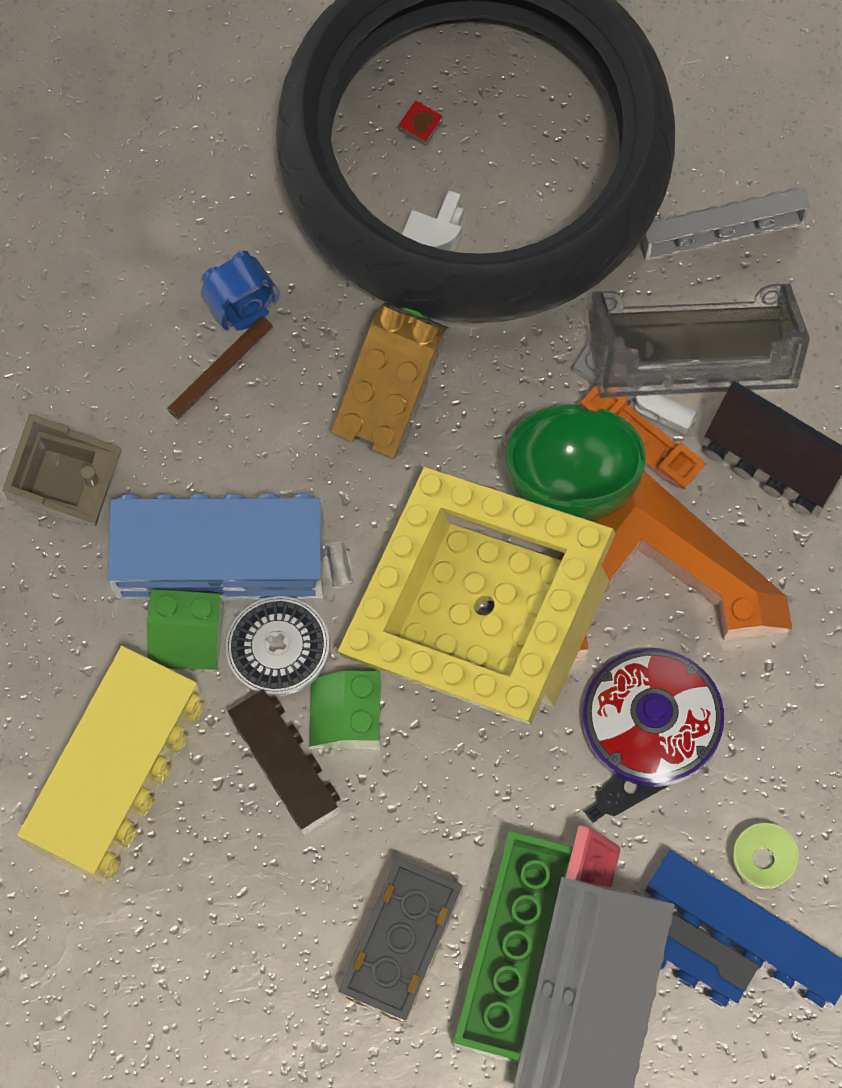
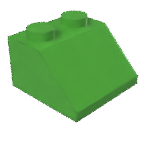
(185, 629)
(346, 710)

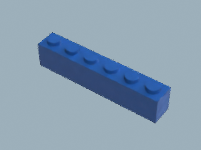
(749, 929)

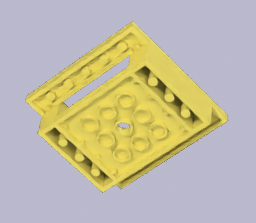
(434, 575)

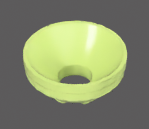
(778, 843)

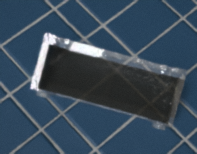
(697, 344)

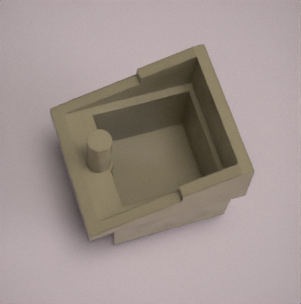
(61, 471)

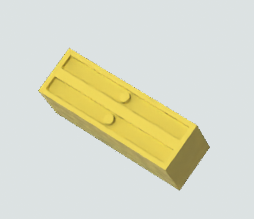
(112, 766)

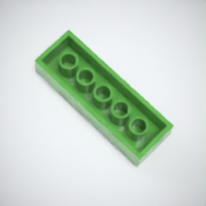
(512, 948)

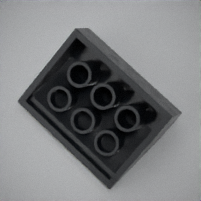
(774, 450)

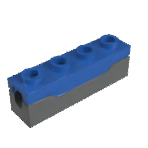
(706, 963)

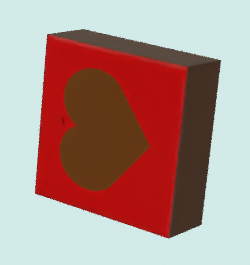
(420, 123)

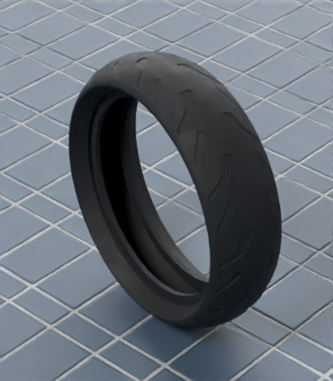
(474, 284)

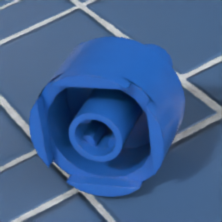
(239, 291)

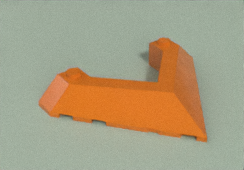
(696, 556)

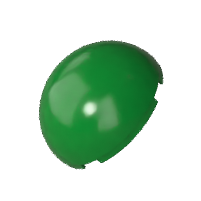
(576, 460)

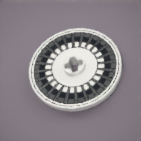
(284, 670)

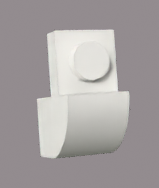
(438, 232)

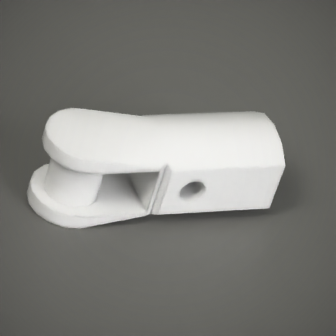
(665, 412)

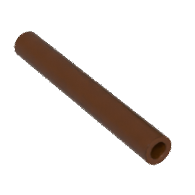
(220, 368)

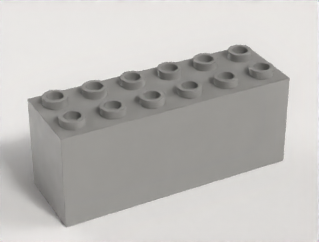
(594, 988)

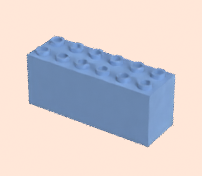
(217, 546)

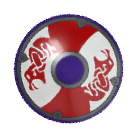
(653, 717)

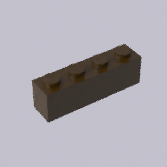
(284, 762)

